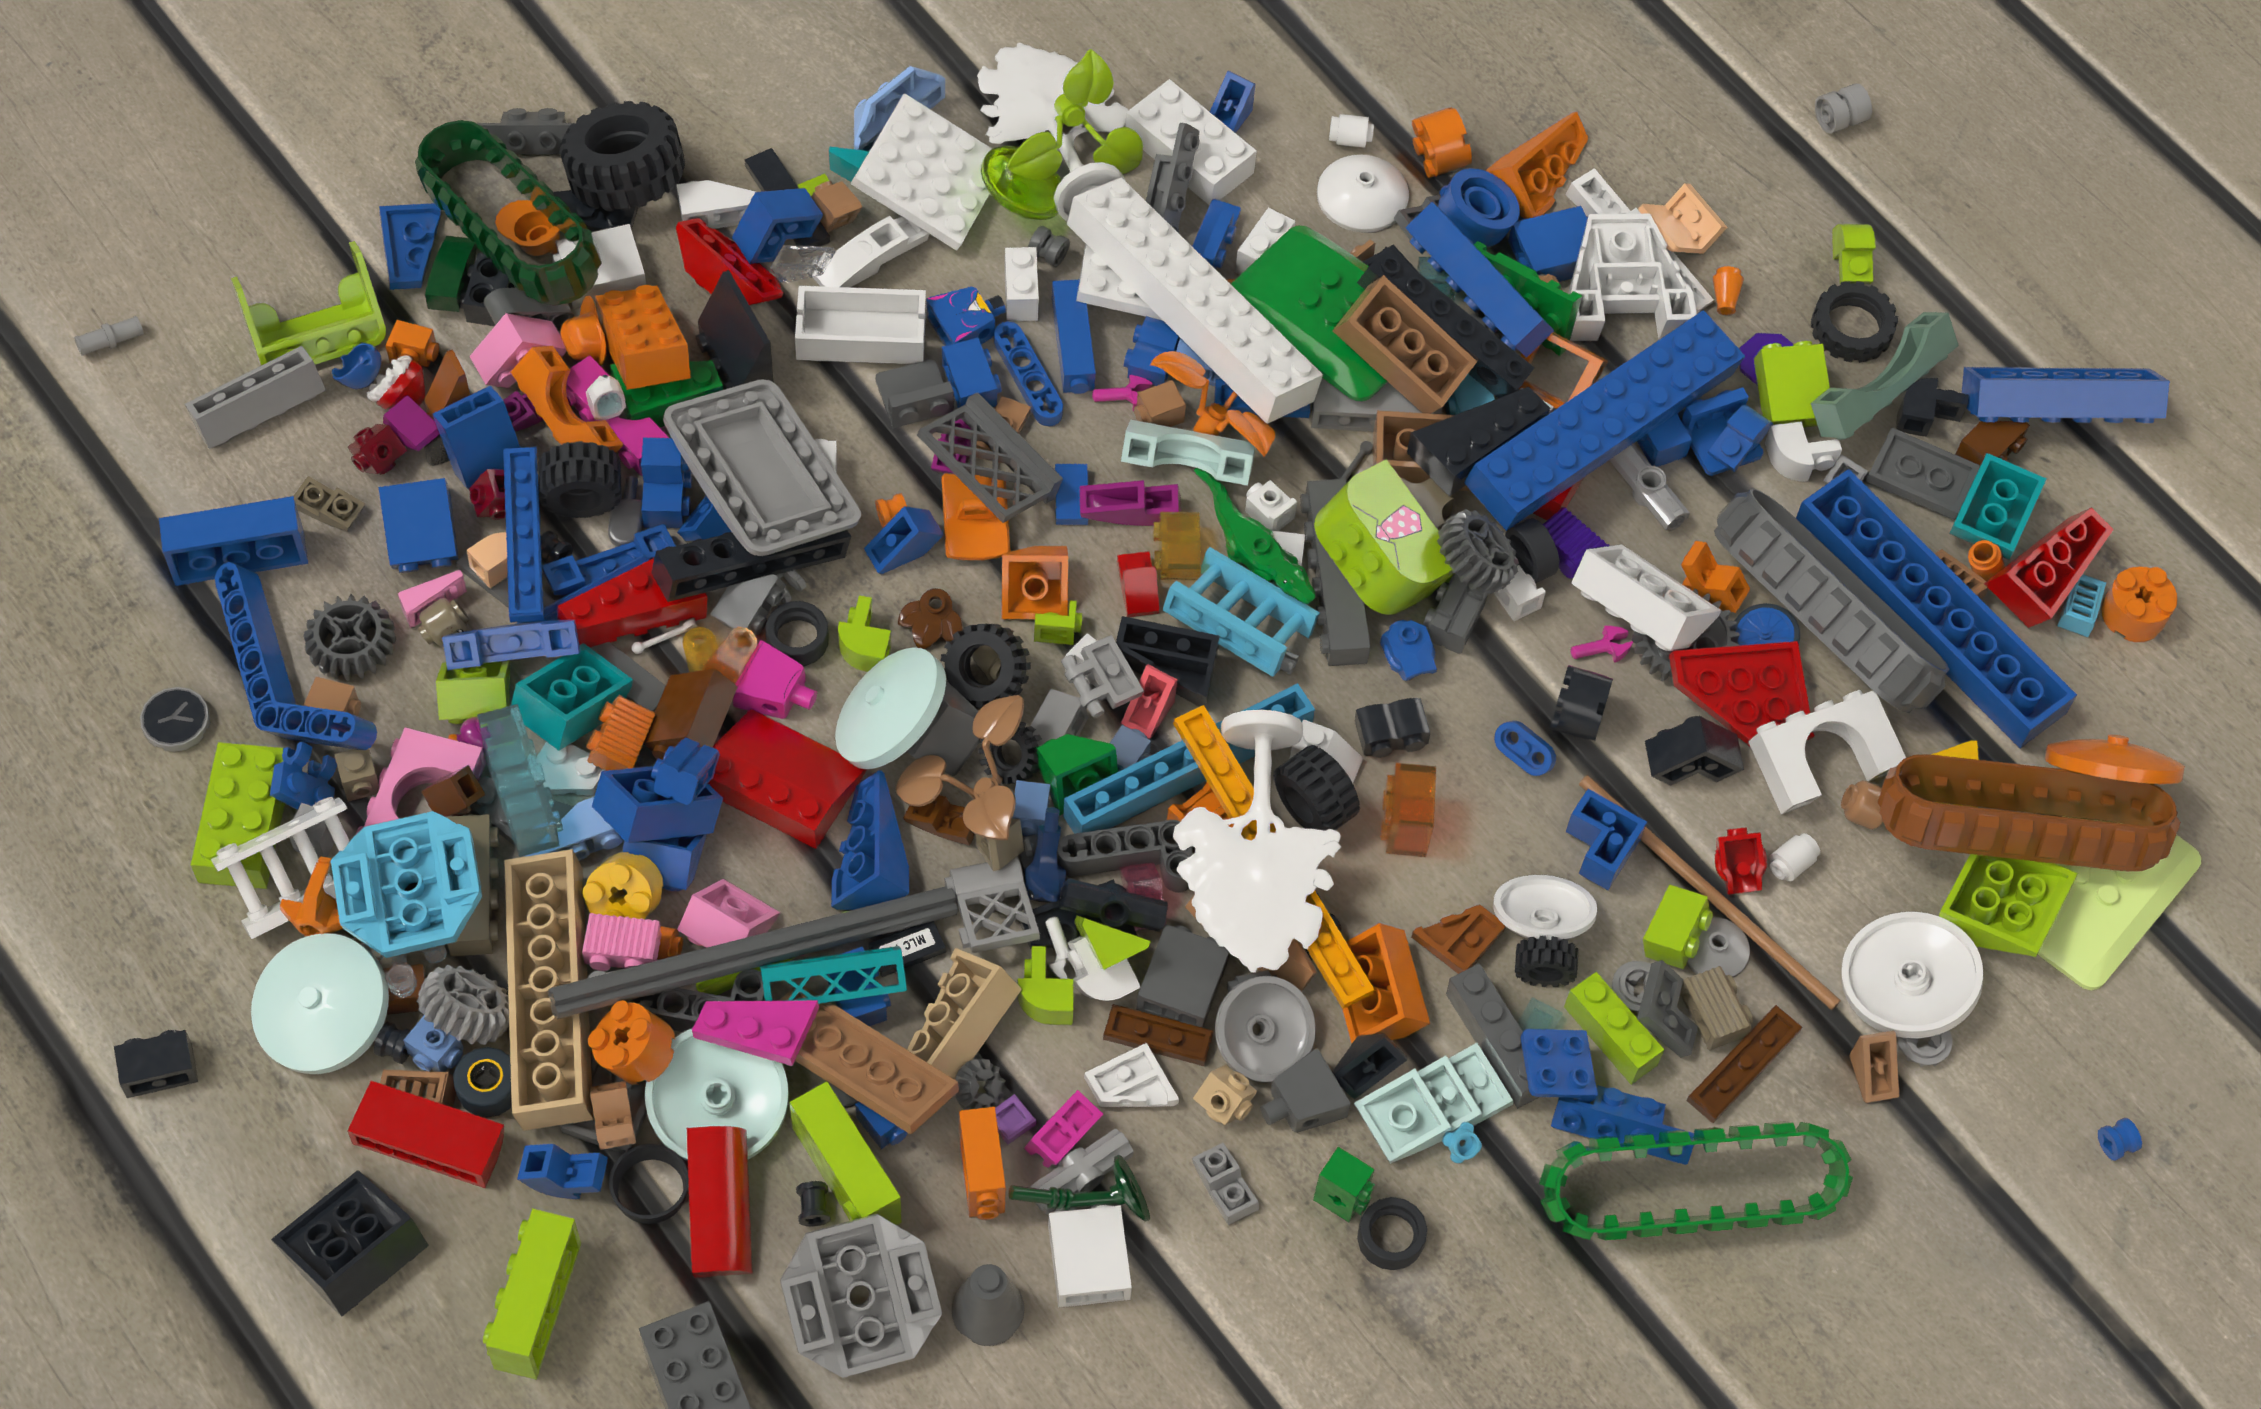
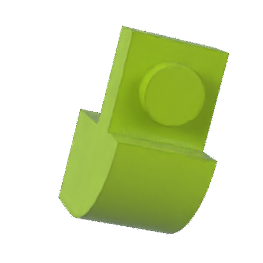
(1854, 249)
(859, 643)
(1042, 997)

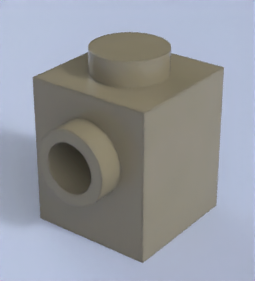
(357, 773)

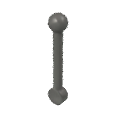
(1365, 449)

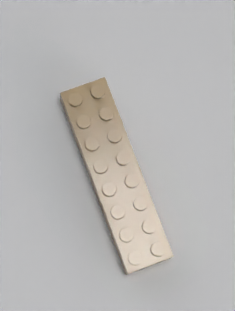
(545, 951)

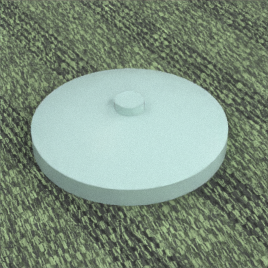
(890, 708)
(319, 1003)
(716, 1088)

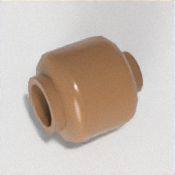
(1862, 805)

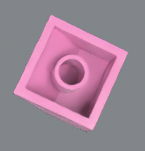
(725, 915)

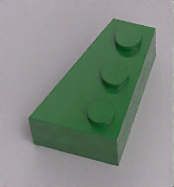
(655, 399)

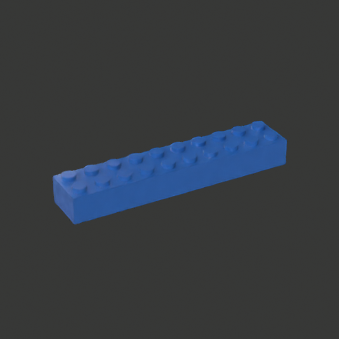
(1603, 420)
(1978, 647)

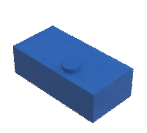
(250, 535)

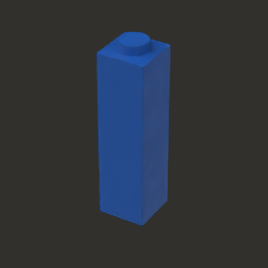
(1073, 338)

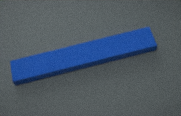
(523, 535)

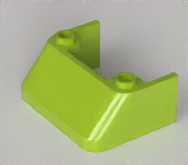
(324, 332)

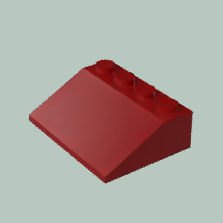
(783, 777)

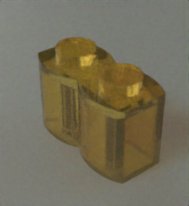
(1178, 545)

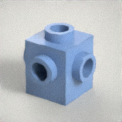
(432, 1047)

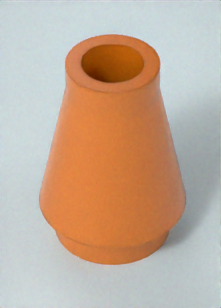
(1727, 289)

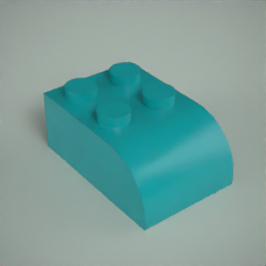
(1998, 504)
(568, 695)

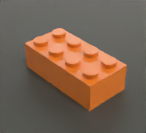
(643, 337)

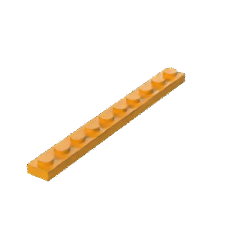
(1236, 795)

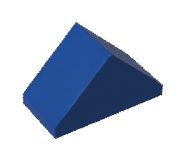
(1234, 101)

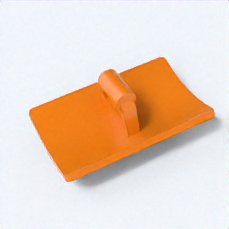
(969, 525)

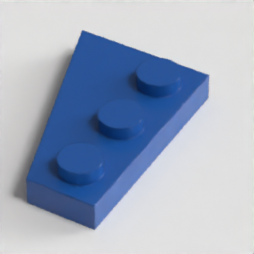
(408, 242)

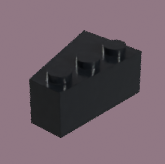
(1173, 650)

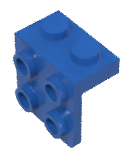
(1707, 422)
(1559, 1064)

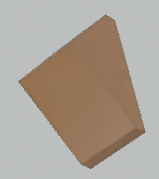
(1876, 1066)

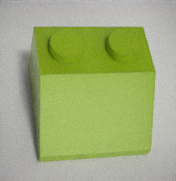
(472, 690)

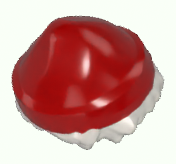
(402, 380)

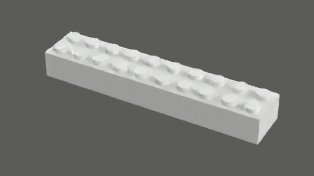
(1194, 300)

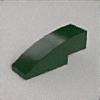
(450, 273)

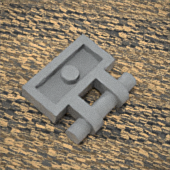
(1111, 672)

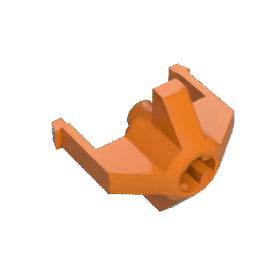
(318, 909)

